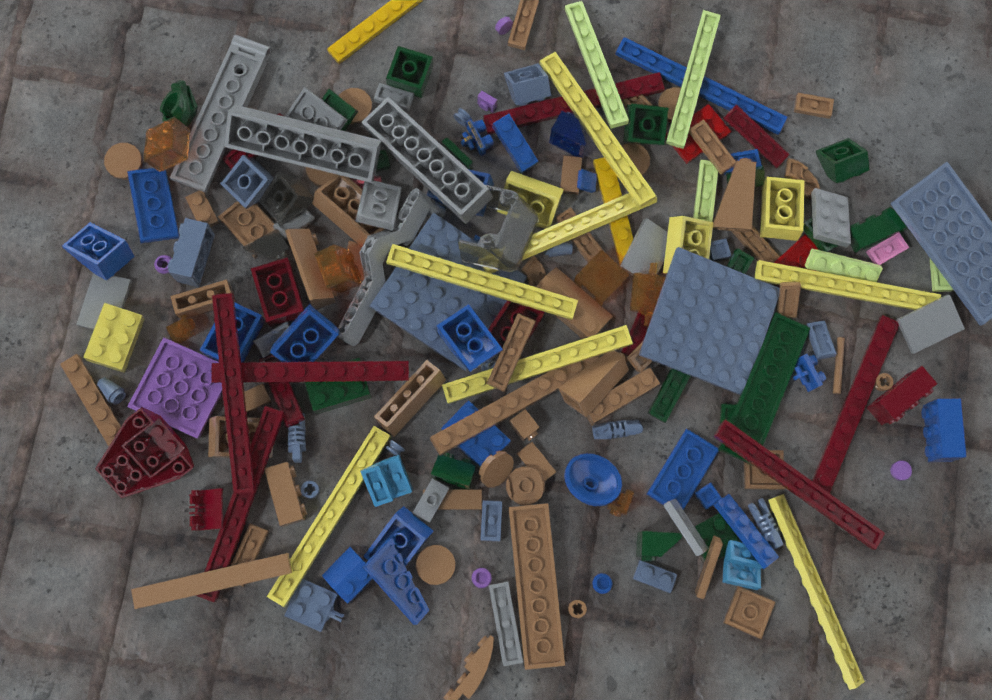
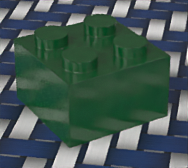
(410, 71)
(646, 124)

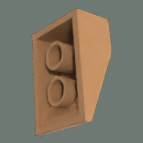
(218, 436)

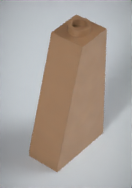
(736, 206)
(594, 382)

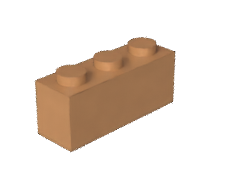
(199, 299)
(285, 494)

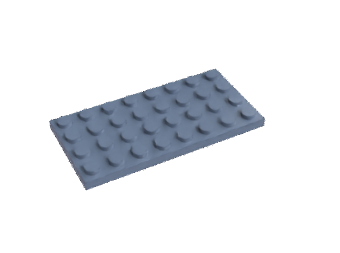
(953, 235)

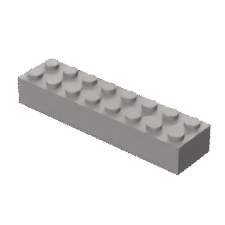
(302, 143)
(427, 160)

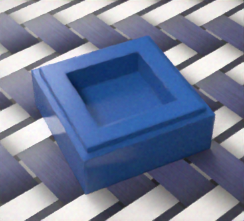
(586, 181)
(708, 496)

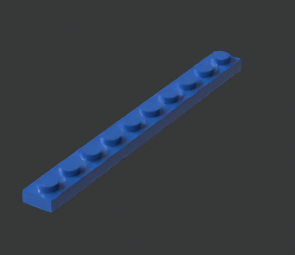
(709, 89)

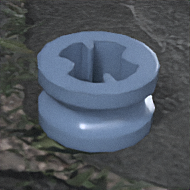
(461, 117)
(394, 448)
(314, 494)

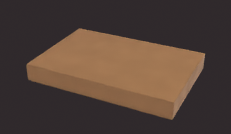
(247, 223)

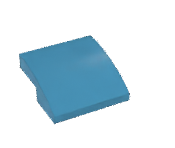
(386, 480)
(741, 567)

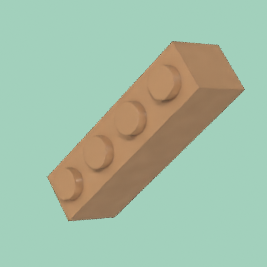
(624, 395)
(410, 398)

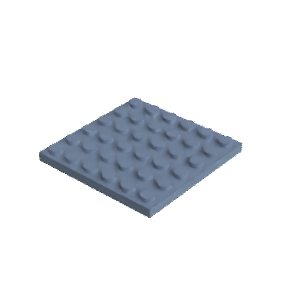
(422, 302)
(709, 321)

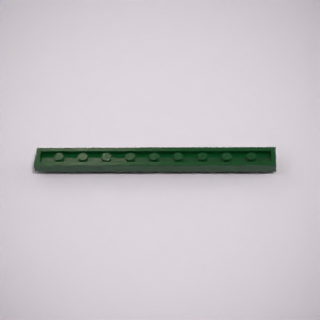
(676, 380)

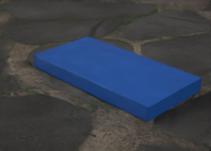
(153, 205)
(683, 469)

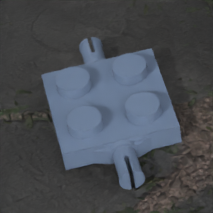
(312, 605)

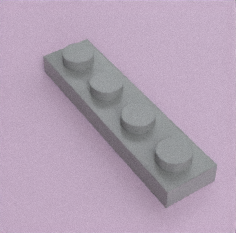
(505, 624)

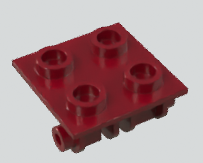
(207, 509)

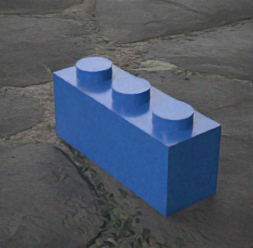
(515, 143)

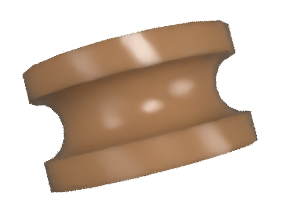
(889, 379)
(583, 608)

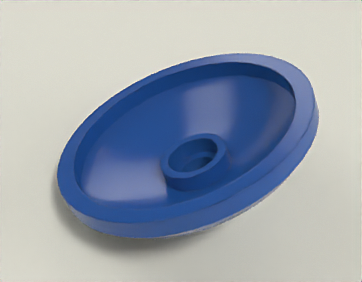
(597, 473)

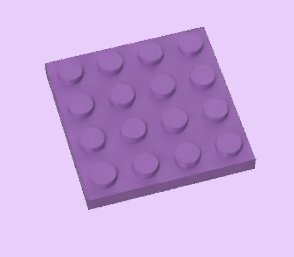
(178, 388)

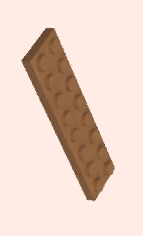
(536, 586)

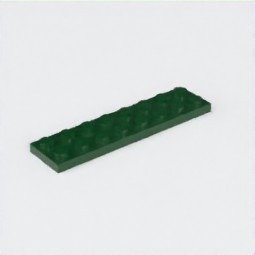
(768, 380)

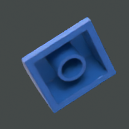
(348, 575)

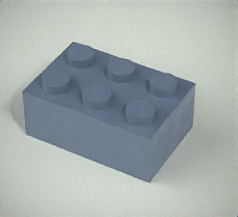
(191, 252)

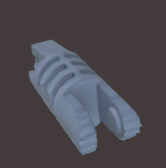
(617, 429)
(297, 441)
(766, 523)

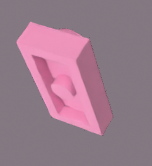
(887, 249)

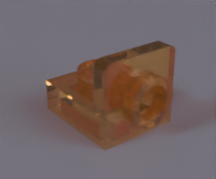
(182, 329)
(624, 501)

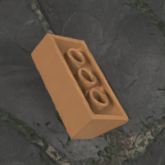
(340, 203)
(303, 248)
(588, 315)

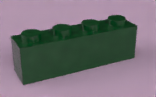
(875, 229)

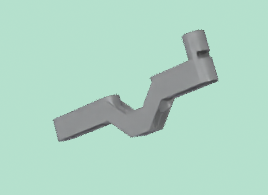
(372, 257)

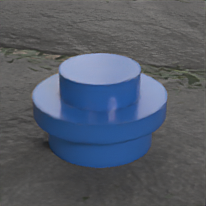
(602, 583)

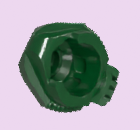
(179, 104)

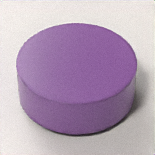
(504, 25)
(901, 470)
(481, 577)

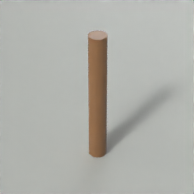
(838, 365)

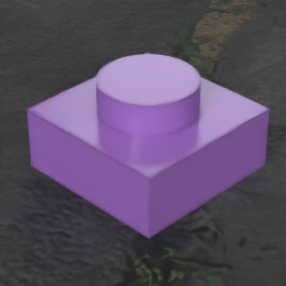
(486, 102)

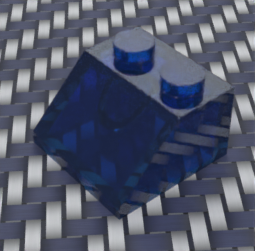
(568, 135)

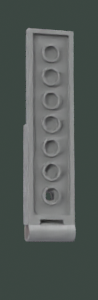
(227, 90)

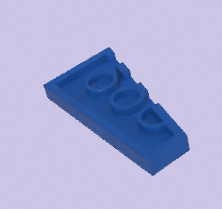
(395, 580)

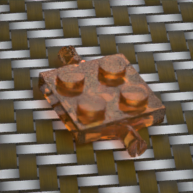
(646, 292)

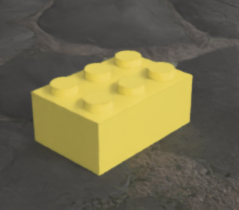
(782, 208)
(114, 337)

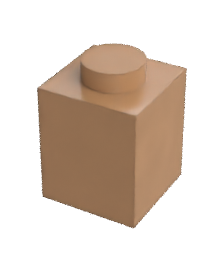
(524, 425)

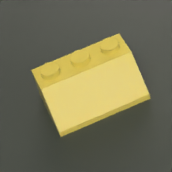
(539, 195)
(687, 234)

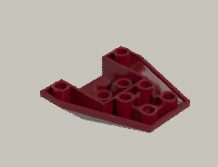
(144, 455)

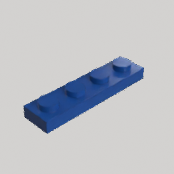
(746, 531)

